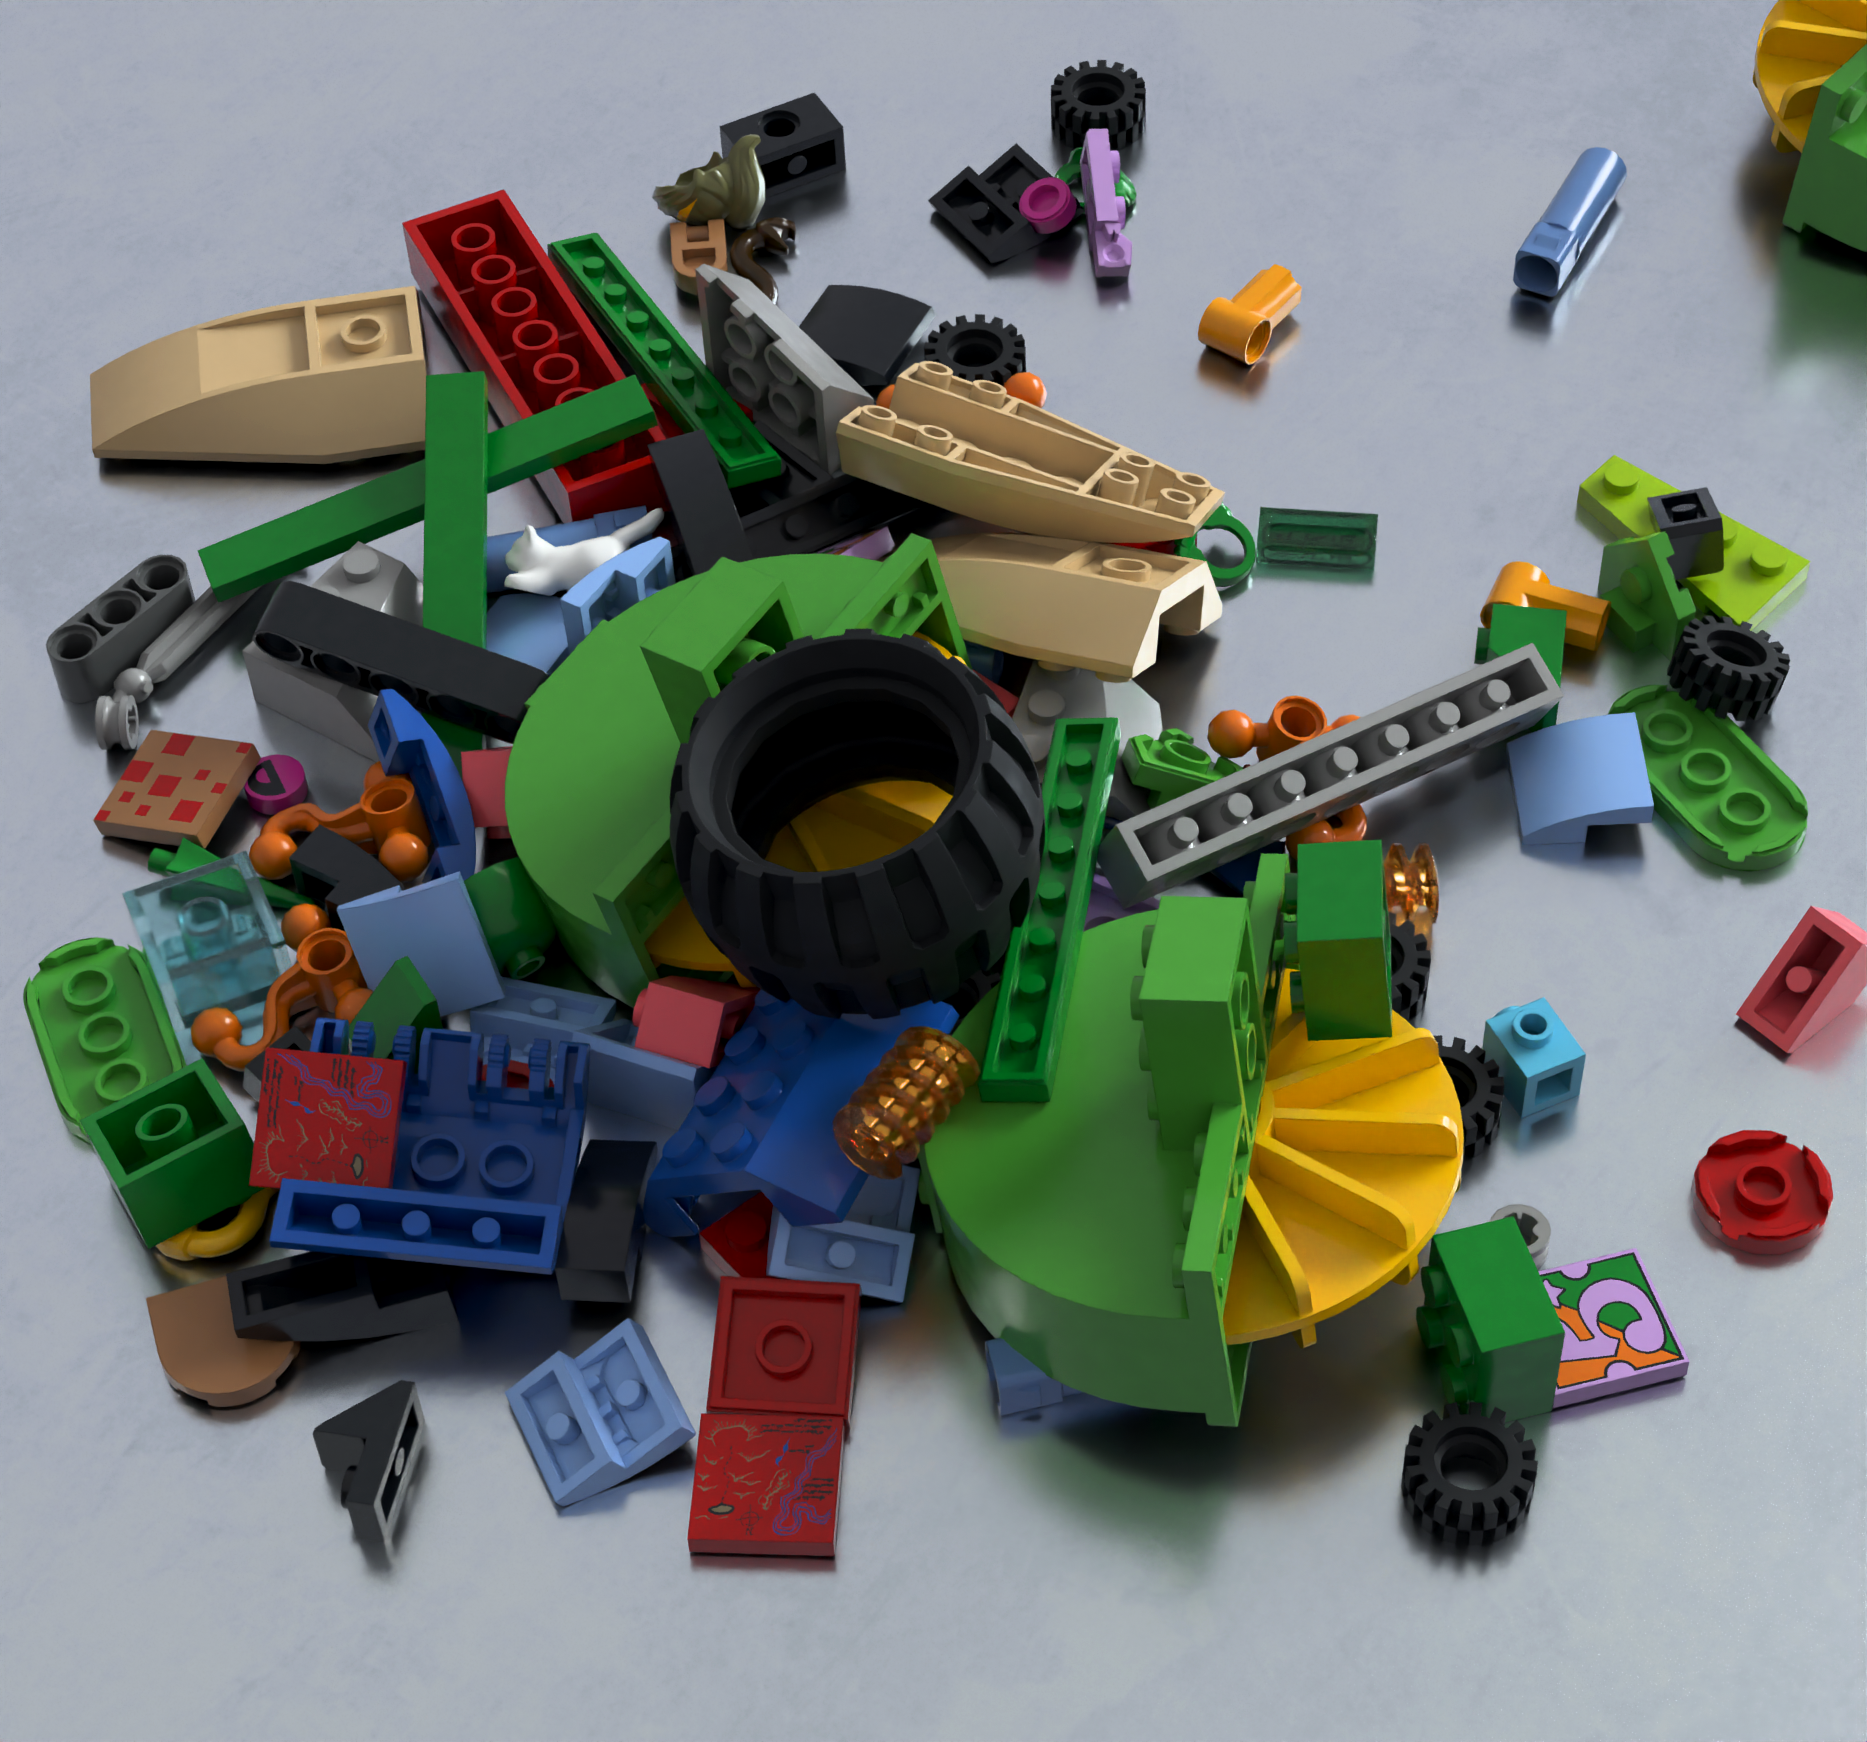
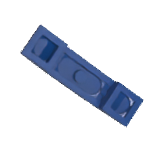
(411, 746)

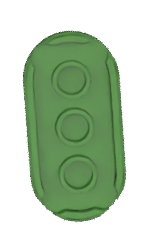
(1715, 783)
(98, 1027)

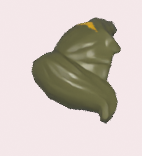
(721, 189)

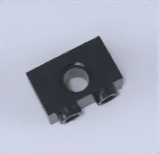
(797, 142)

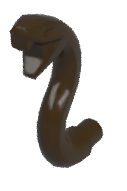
(768, 237)

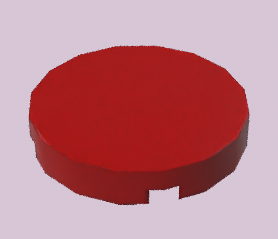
(1762, 1192)

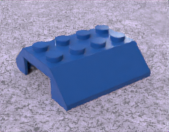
(772, 1115)
(476, 1161)

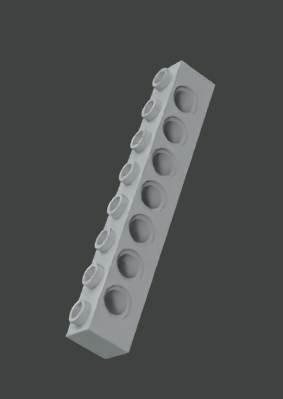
(1326, 775)

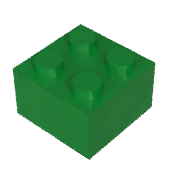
(1340, 940)
(174, 1152)
(1491, 1321)

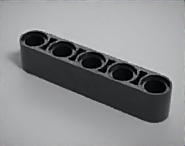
(386, 652)

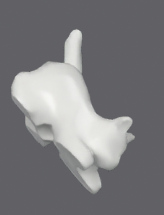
(551, 569)

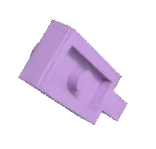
(1104, 209)

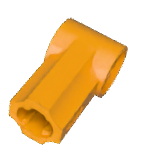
(1246, 321)
(1529, 587)

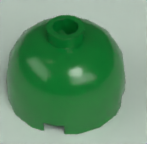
(511, 917)

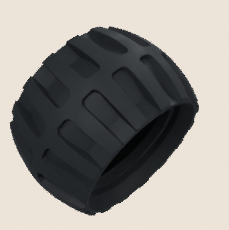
(832, 721)

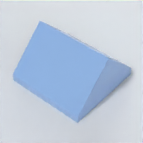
(638, 1079)

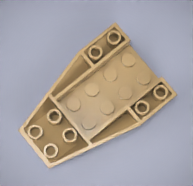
(272, 386)
(1016, 464)
(1073, 599)

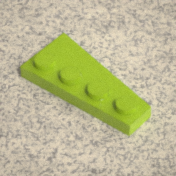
(1755, 570)

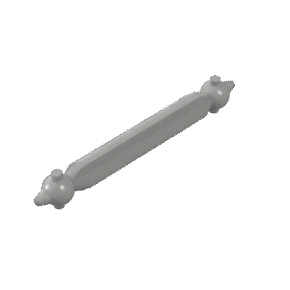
(176, 644)

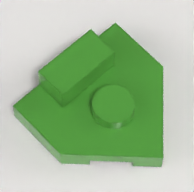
(1644, 593)
(1171, 765)

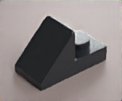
(1693, 531)
(375, 1450)

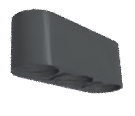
(118, 627)

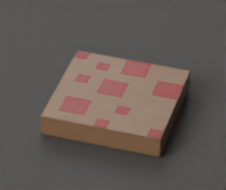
(177, 788)

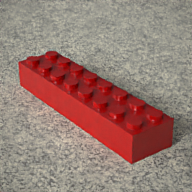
(530, 338)

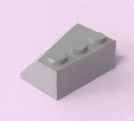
(774, 366)
(1080, 694)
(317, 701)

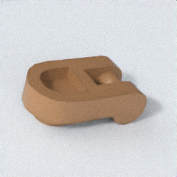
(695, 247)

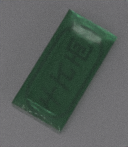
(1317, 538)

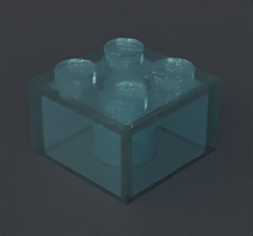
(208, 938)

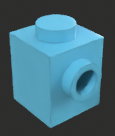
(1534, 1056)

